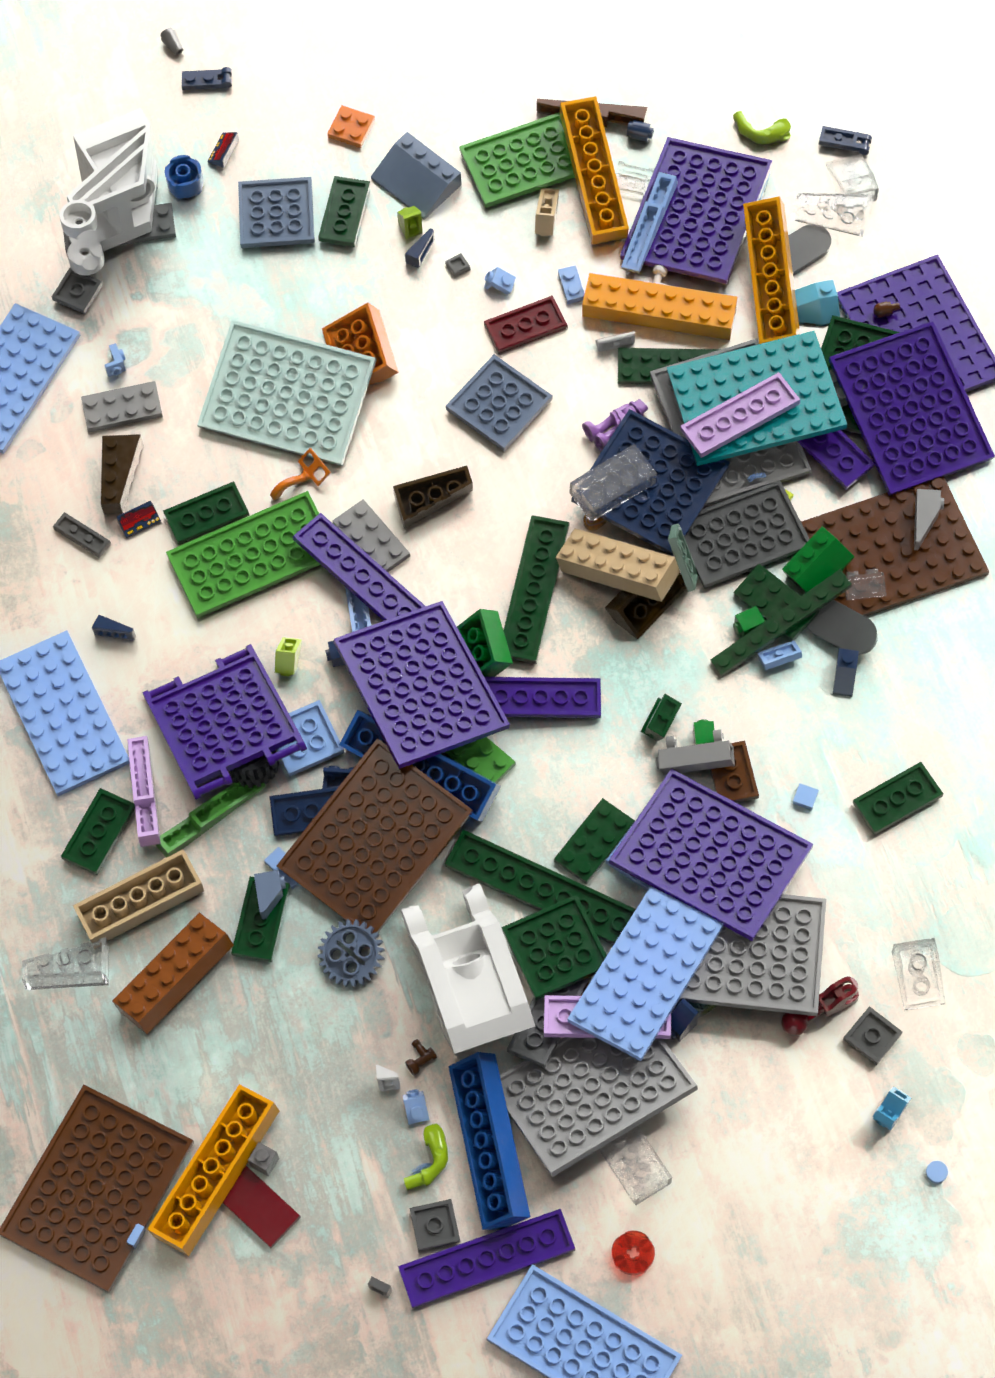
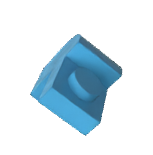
(891, 1108)

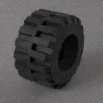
(254, 773)

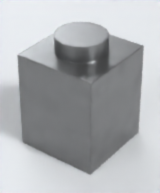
(263, 1159)

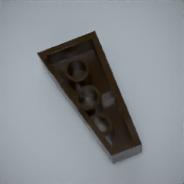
(119, 463)
(428, 494)

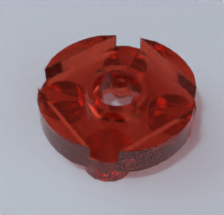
(643, 1246)

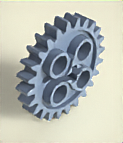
(339, 967)

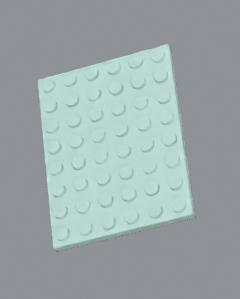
(286, 392)

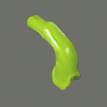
(777, 132)
(436, 1140)

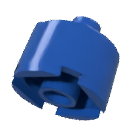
(184, 177)

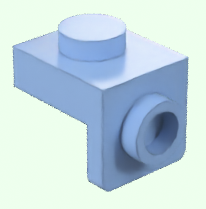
(500, 280)
(117, 366)
(415, 1106)

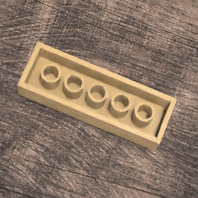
(618, 564)
(139, 897)

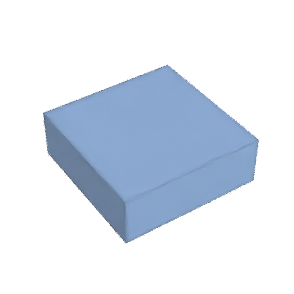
(805, 796)
(136, 1235)

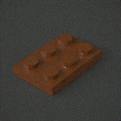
(736, 781)

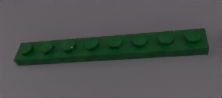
(781, 622)

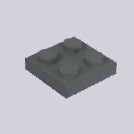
(77, 291)
(873, 1035)
(434, 1225)

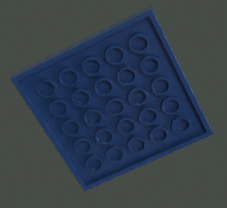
(679, 486)

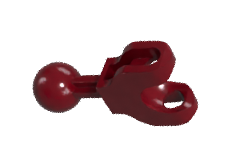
(830, 1002)

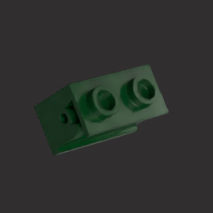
(661, 717)

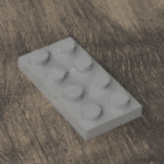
(121, 406)
(372, 535)

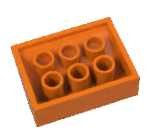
(365, 334)

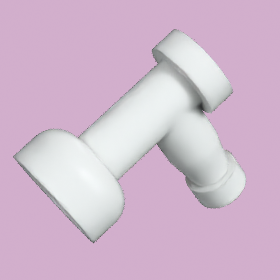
(659, 272)

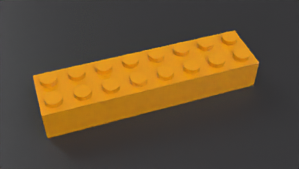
(594, 170)
(771, 269)
(659, 306)
(213, 1170)

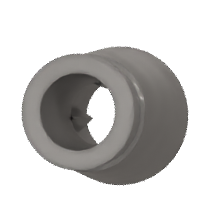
(171, 40)

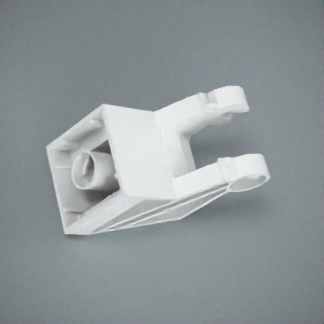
(114, 192)
(470, 976)

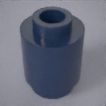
(640, 130)

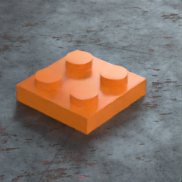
(351, 126)

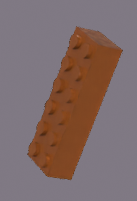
(173, 973)

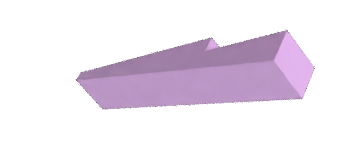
(143, 791)

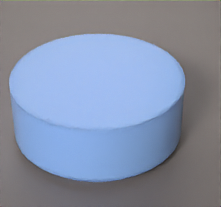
(936, 1172)

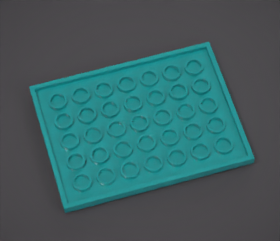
(717, 378)

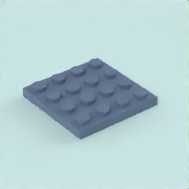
(276, 212)
(499, 402)

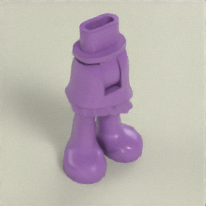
(595, 432)

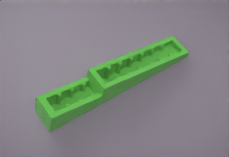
(205, 817)

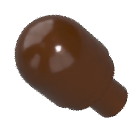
(885, 309)

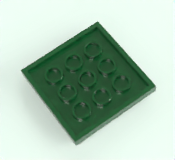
(555, 947)

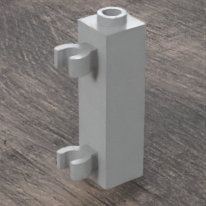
(696, 757)

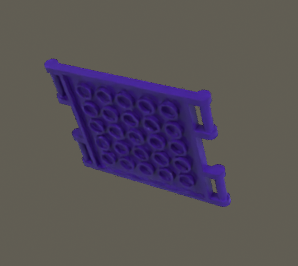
(223, 720)

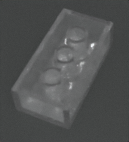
(612, 482)
(636, 1165)

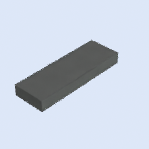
(81, 535)

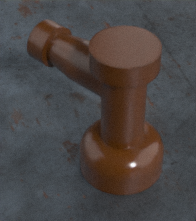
(425, 1056)

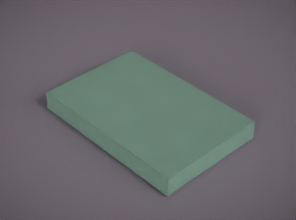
(683, 557)

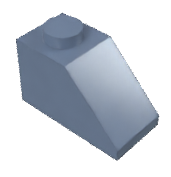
(269, 891)

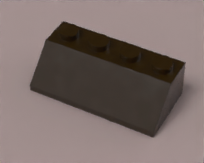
(638, 612)

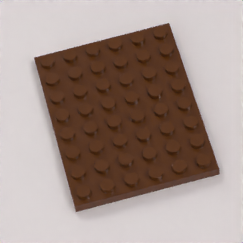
(882, 537)
(374, 838)
(94, 1187)

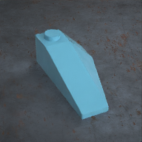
(817, 303)

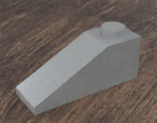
(926, 513)

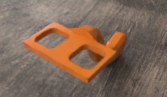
(307, 474)

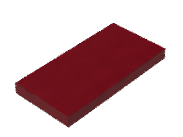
(525, 324)
(260, 1208)

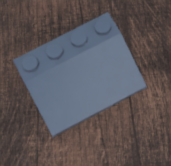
(417, 175)

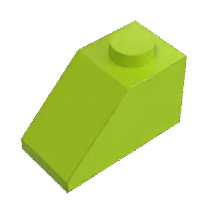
(410, 221)
(287, 656)

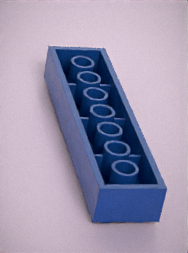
(460, 781)
(489, 1141)

